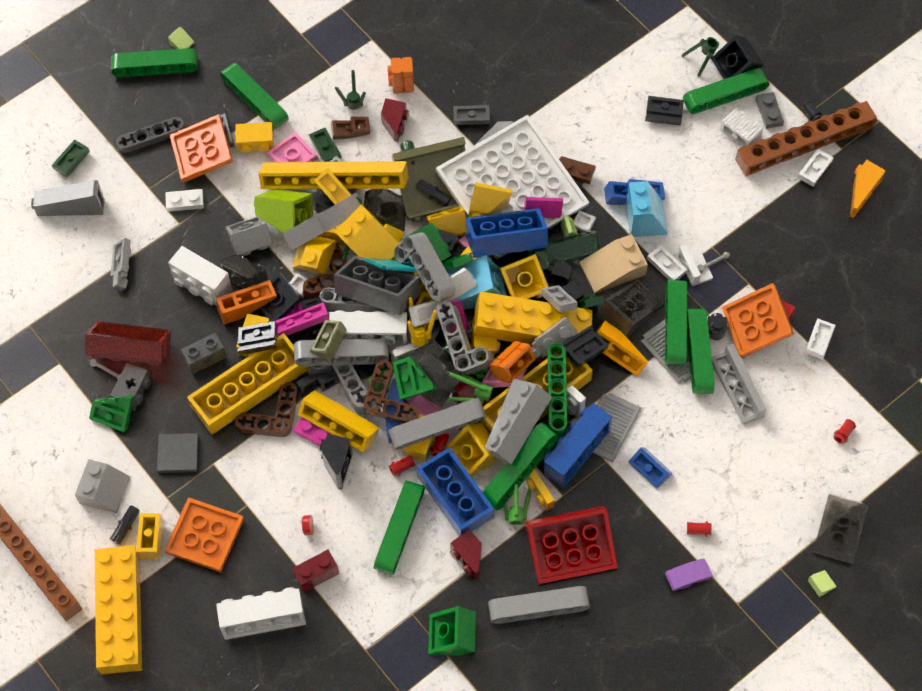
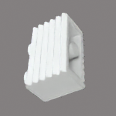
(741, 128)

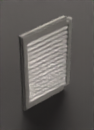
(655, 343)
(623, 417)

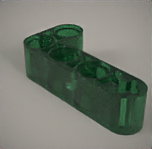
(566, 248)

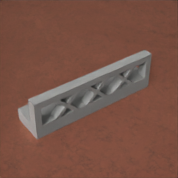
(744, 381)

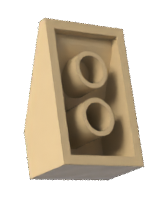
(614, 264)

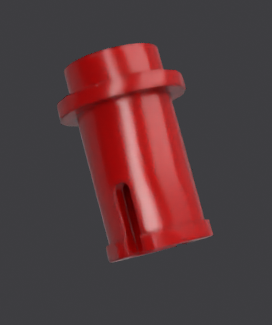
(841, 435)
(439, 444)
(401, 465)
(699, 528)

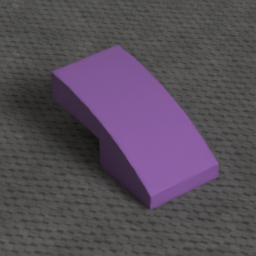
(688, 574)

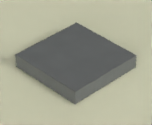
(177, 453)

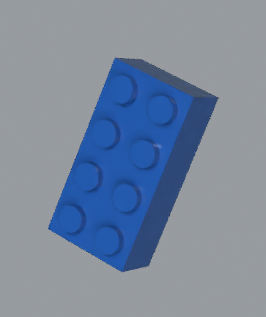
(506, 232)
(577, 445)
(455, 492)

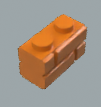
(401, 75)
(512, 361)

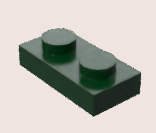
(324, 145)
(70, 158)
(590, 300)

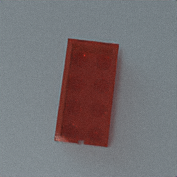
(127, 343)

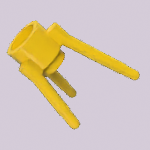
(418, 333)

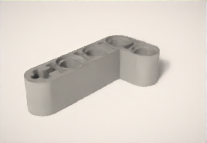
(427, 264)
(459, 336)
(346, 381)

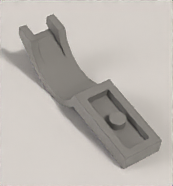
(321, 222)
(558, 298)

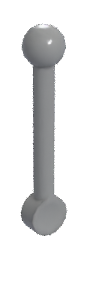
(726, 255)
(94, 362)

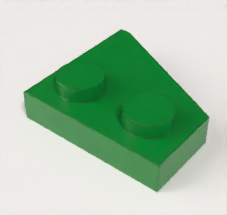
(411, 379)
(112, 411)

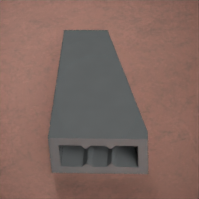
(68, 200)

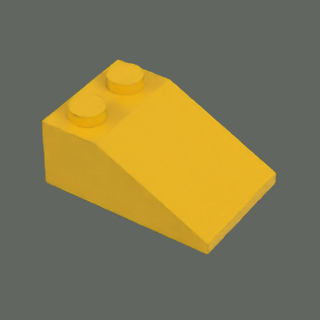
(367, 235)

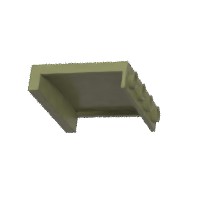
(426, 161)

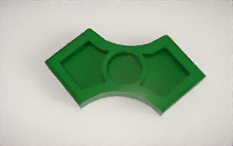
(457, 261)

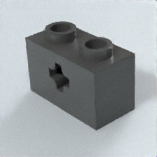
(203, 353)
(131, 377)

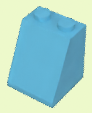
(645, 210)
(487, 279)

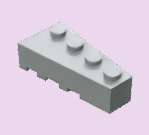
(516, 419)

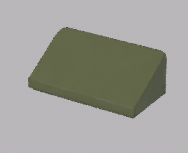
(329, 339)

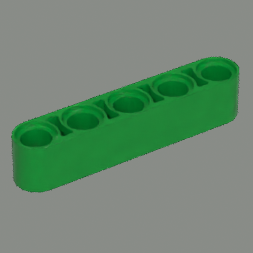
(154, 62)
(726, 91)
(254, 95)
(676, 322)
(699, 352)
(557, 381)
(532, 452)
(399, 527)

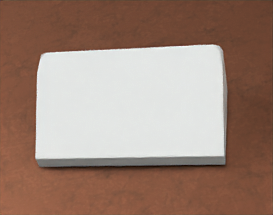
(463, 282)

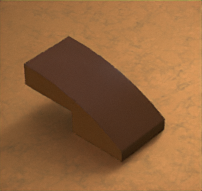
(350, 128)

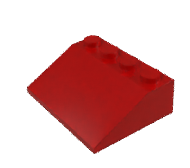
(571, 544)

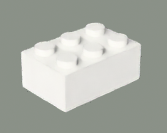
(199, 276)

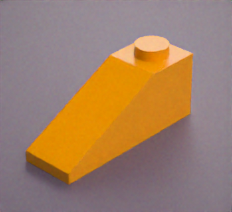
(866, 181)
(621, 349)

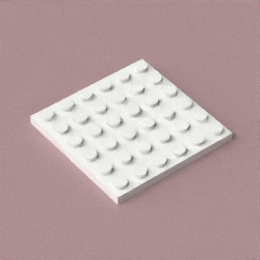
(517, 161)

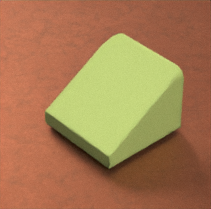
(180, 39)
(568, 226)
(821, 583)

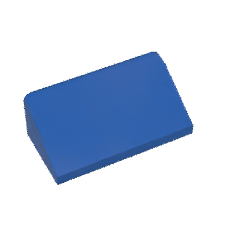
(650, 467)

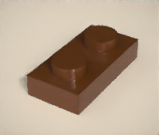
(578, 170)

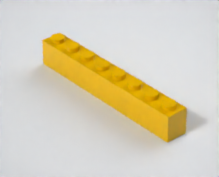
(351, 174)

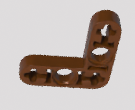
(313, 282)
(380, 397)
(274, 421)

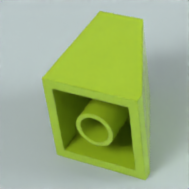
(284, 208)

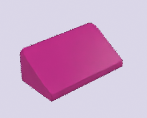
(548, 206)

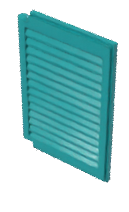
(392, 265)

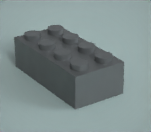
(376, 286)

